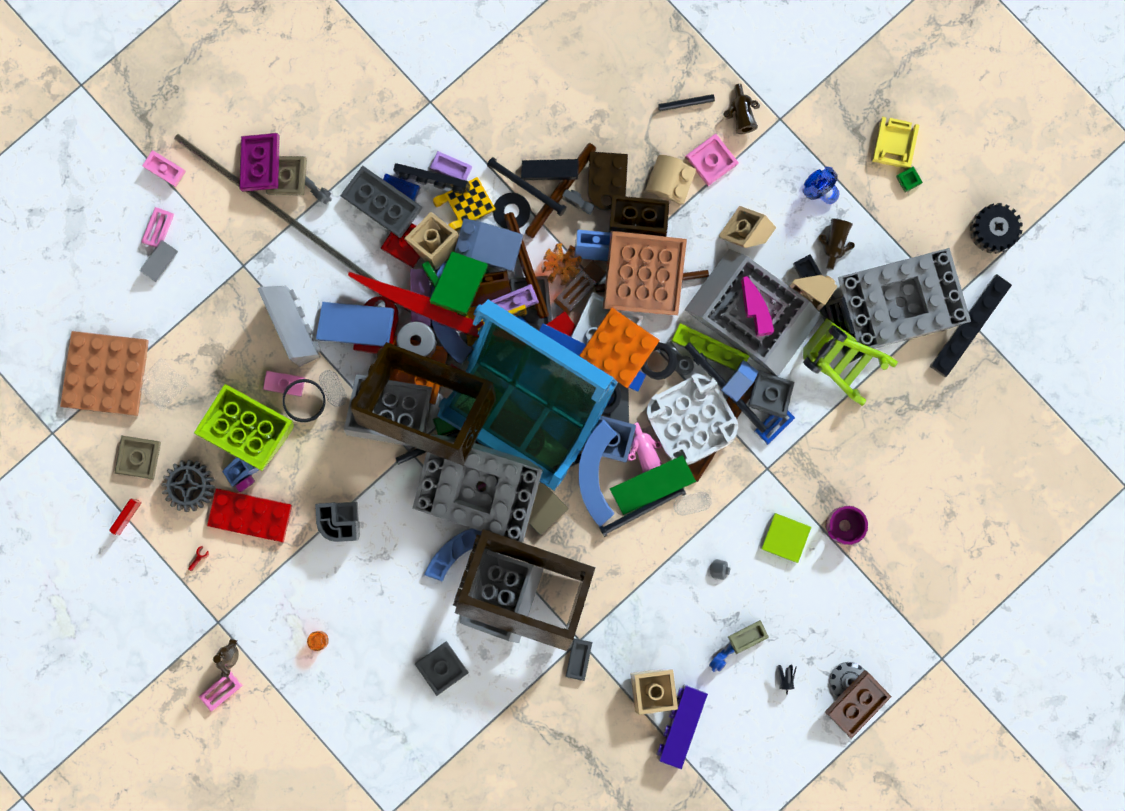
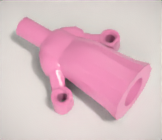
(645, 449)

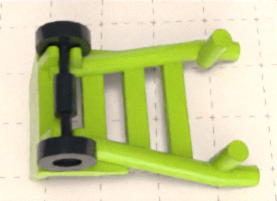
(820, 347)

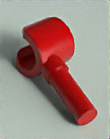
(198, 558)

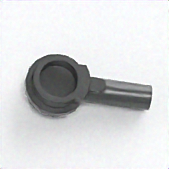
(321, 194)
(684, 363)

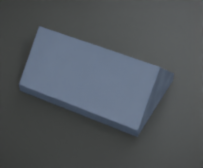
(621, 444)

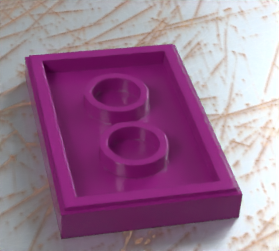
(259, 162)

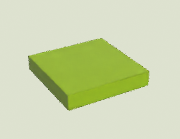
(786, 538)

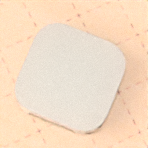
(692, 419)

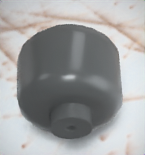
(719, 569)

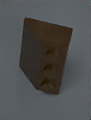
(639, 215)

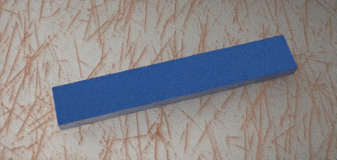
(577, 347)

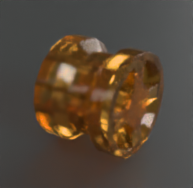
(315, 643)

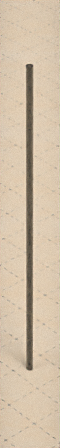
(276, 210)

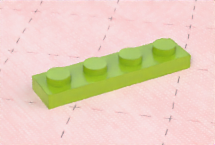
(709, 347)

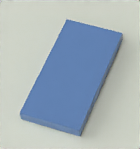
(355, 324)

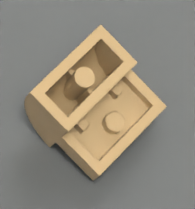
(670, 179)

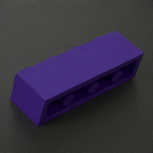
(682, 726)

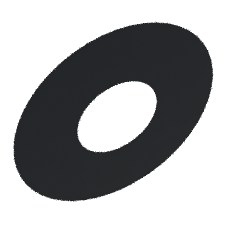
(512, 198)

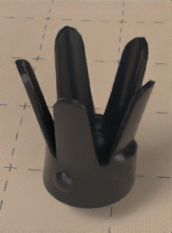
(786, 682)

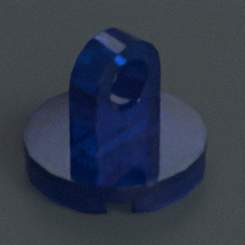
(820, 183)

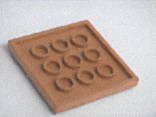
(644, 273)
(104, 373)

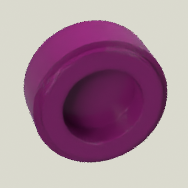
(245, 484)

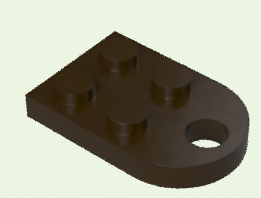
(606, 177)

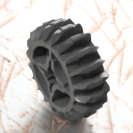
(204, 486)

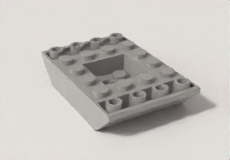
(930, 296)
(722, 309)
(453, 494)

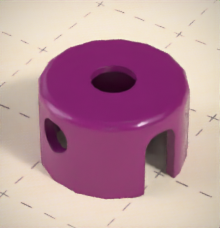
(857, 521)

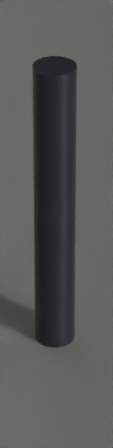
(686, 102)

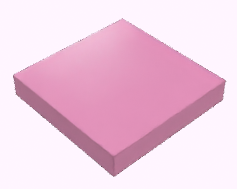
(711, 160)

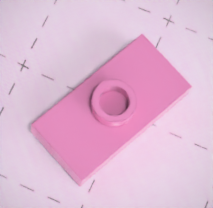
(278, 383)

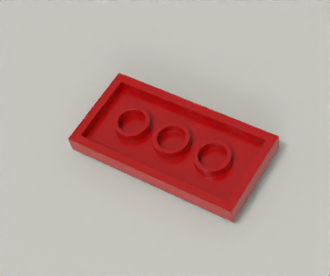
(249, 515)

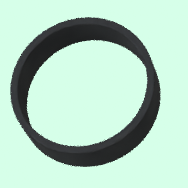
(307, 419)

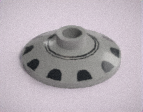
(841, 675)

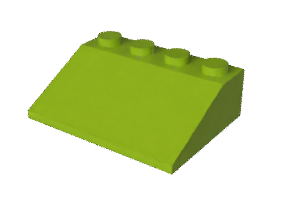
(244, 427)

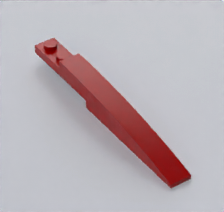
(420, 305)

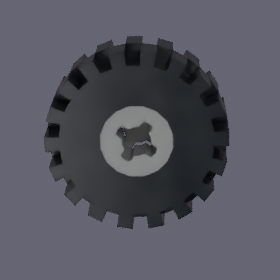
(987, 232)

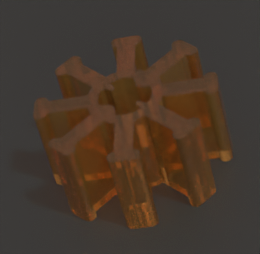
(553, 260)

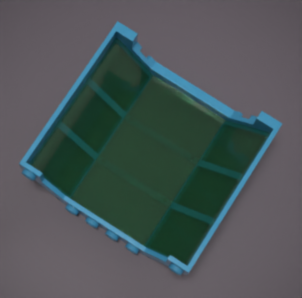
(542, 391)

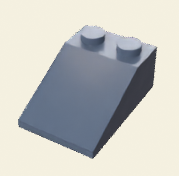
(489, 244)

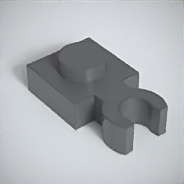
(574, 198)

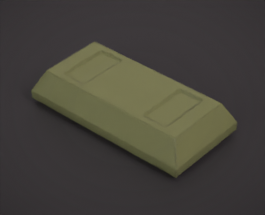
(748, 637)

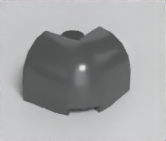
(338, 521)

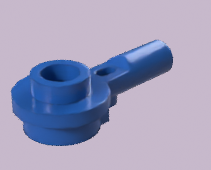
(718, 662)

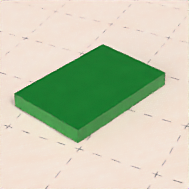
(459, 283)

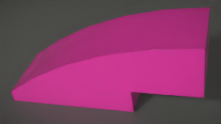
(757, 308)

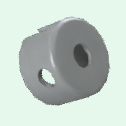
(428, 340)

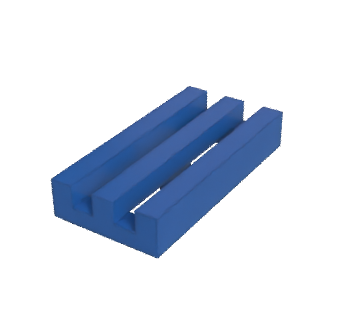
(763, 435)

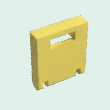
(895, 140)

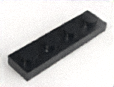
(423, 177)

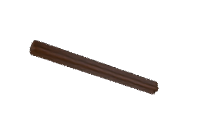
(557, 194)
(527, 267)

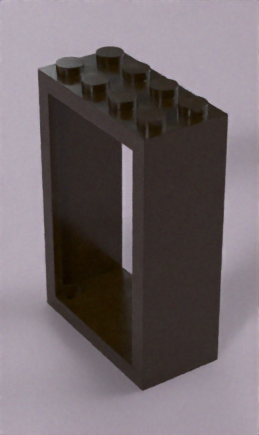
(395, 357)
(512, 621)

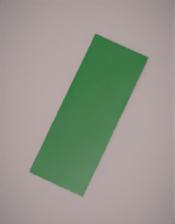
(652, 485)

